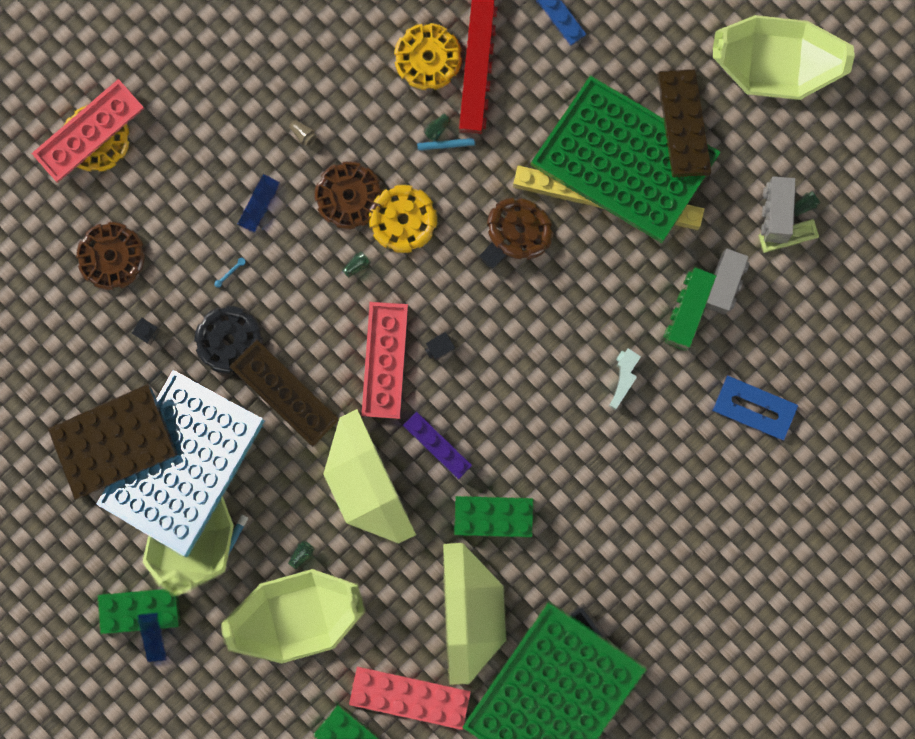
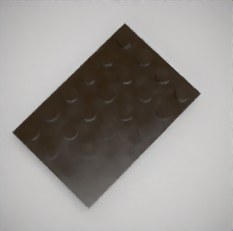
(112, 441)

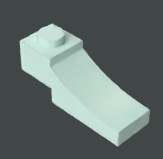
(626, 363)

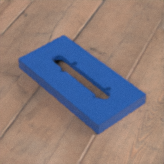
(774, 428)

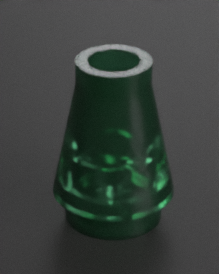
(436, 127)
(807, 203)
(356, 264)
(301, 553)

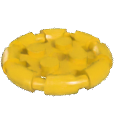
(431, 67)
(104, 162)
(406, 207)

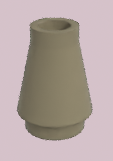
(303, 133)

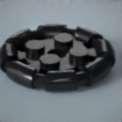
(217, 336)

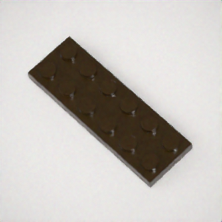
(683, 123)
(284, 393)

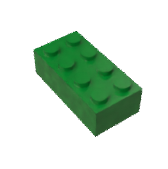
(690, 309)
(493, 516)
(120, 610)
(343, 725)

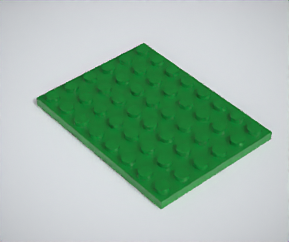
(618, 159)
(556, 684)

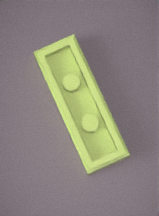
(801, 232)

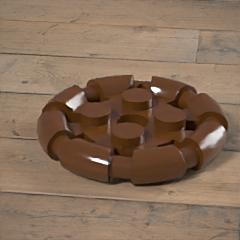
(342, 184)
(526, 221)
(121, 259)

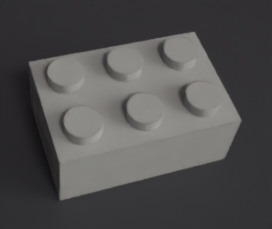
(778, 210)
(727, 282)

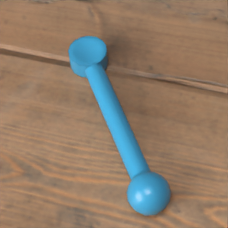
(241, 261)

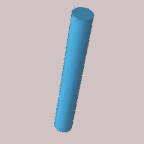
(446, 144)

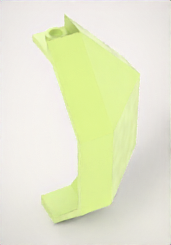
(781, 56)
(362, 483)
(204, 562)
(472, 613)
(293, 617)

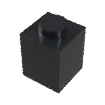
(492, 256)
(145, 331)
(439, 347)

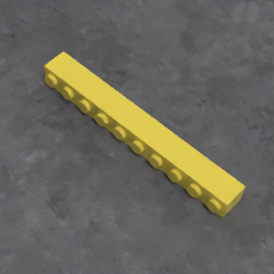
(538, 182)

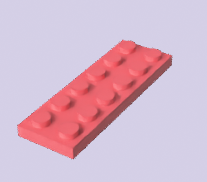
(87, 130)
(384, 360)
(409, 698)

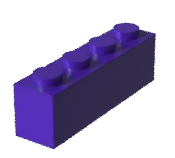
(437, 445)

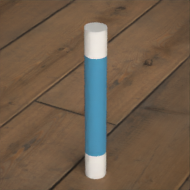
(237, 530)

